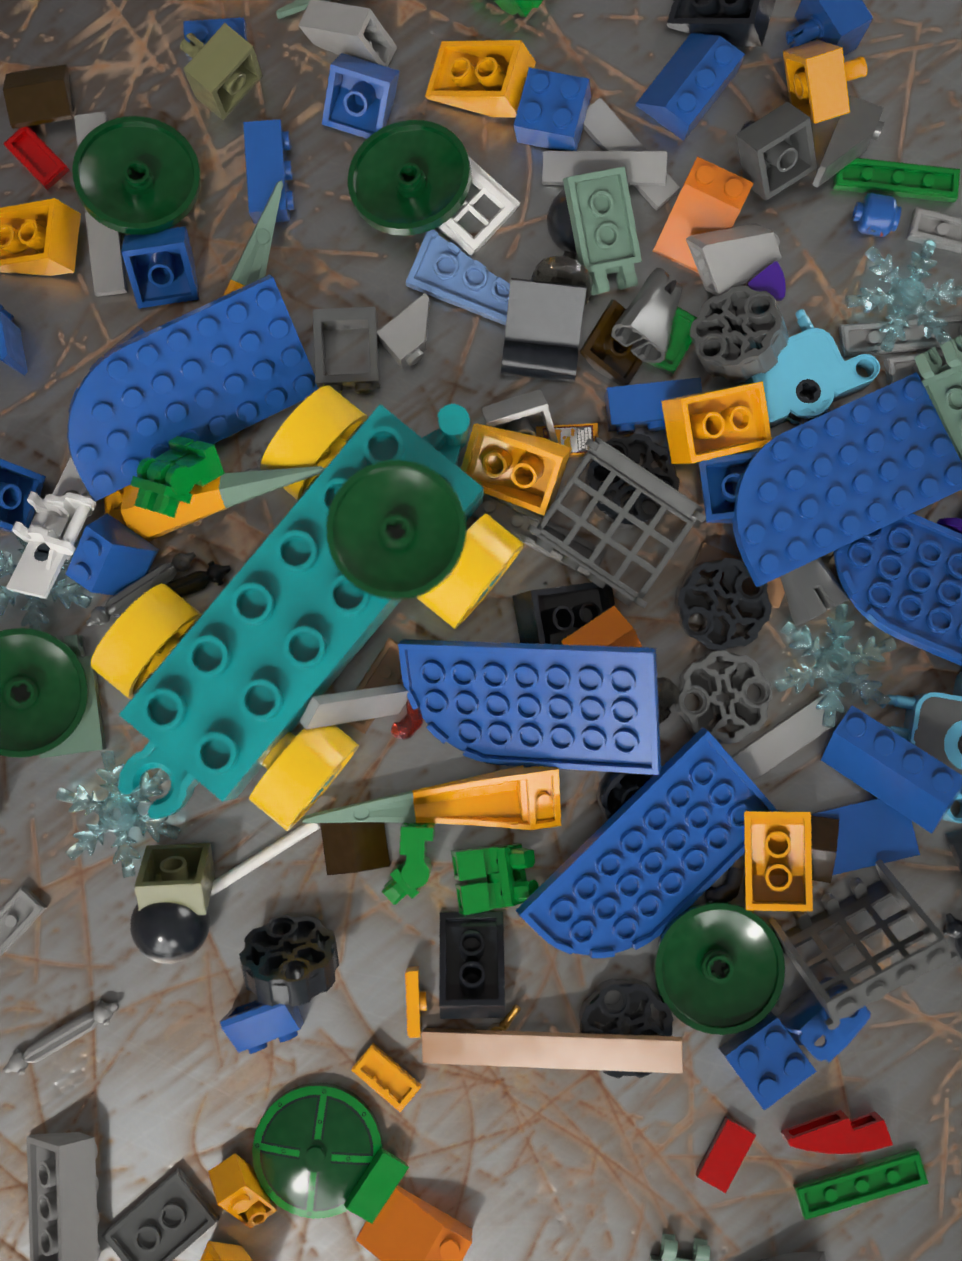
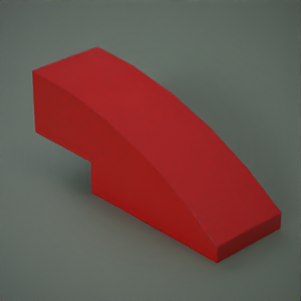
(839, 1135)

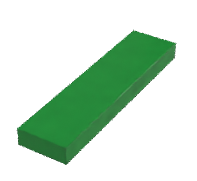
(899, 180)
(860, 1184)

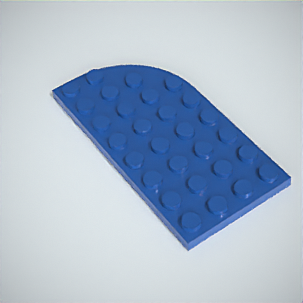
(187, 380)
(842, 478)
(908, 583)
(538, 702)
(649, 856)

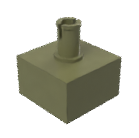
(221, 69)
(176, 875)

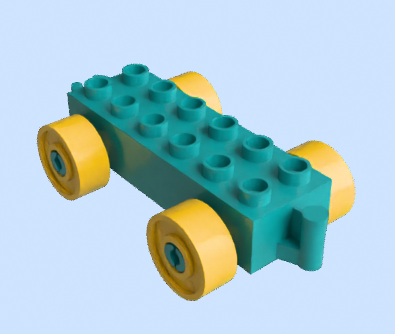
(234, 682)

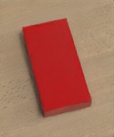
(36, 157)
(725, 1154)

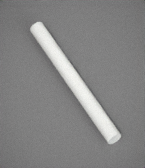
(263, 856)

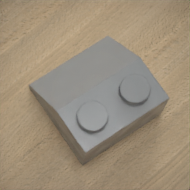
(521, 414)

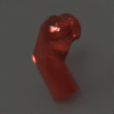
(408, 724)

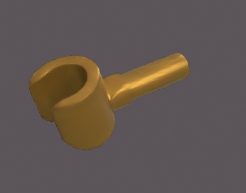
(505, 1023)

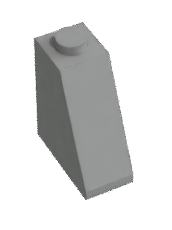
(347, 31)
(733, 255)

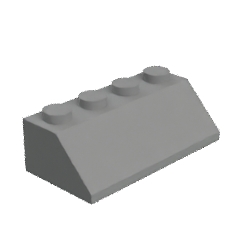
(62, 1197)

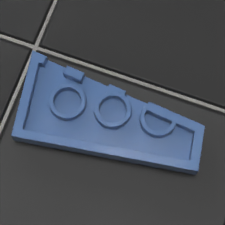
(458, 279)

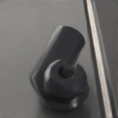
(729, 889)

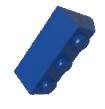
(691, 82)

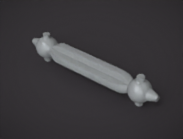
(60, 1037)

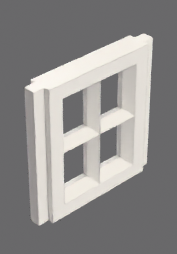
(494, 192)

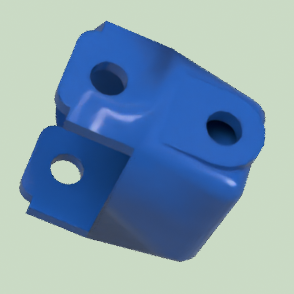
(806, 1024)

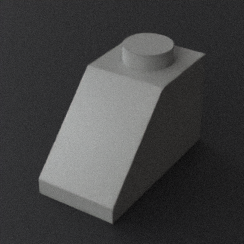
(407, 333)

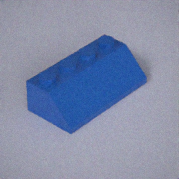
(892, 769)

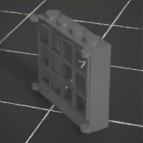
(644, 482)
(883, 981)

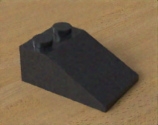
(734, 20)
(557, 612)
(471, 965)

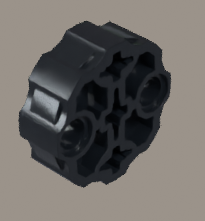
(632, 448)
(710, 632)
(289, 960)
(632, 993)

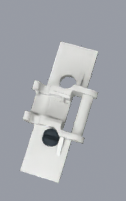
(51, 533)

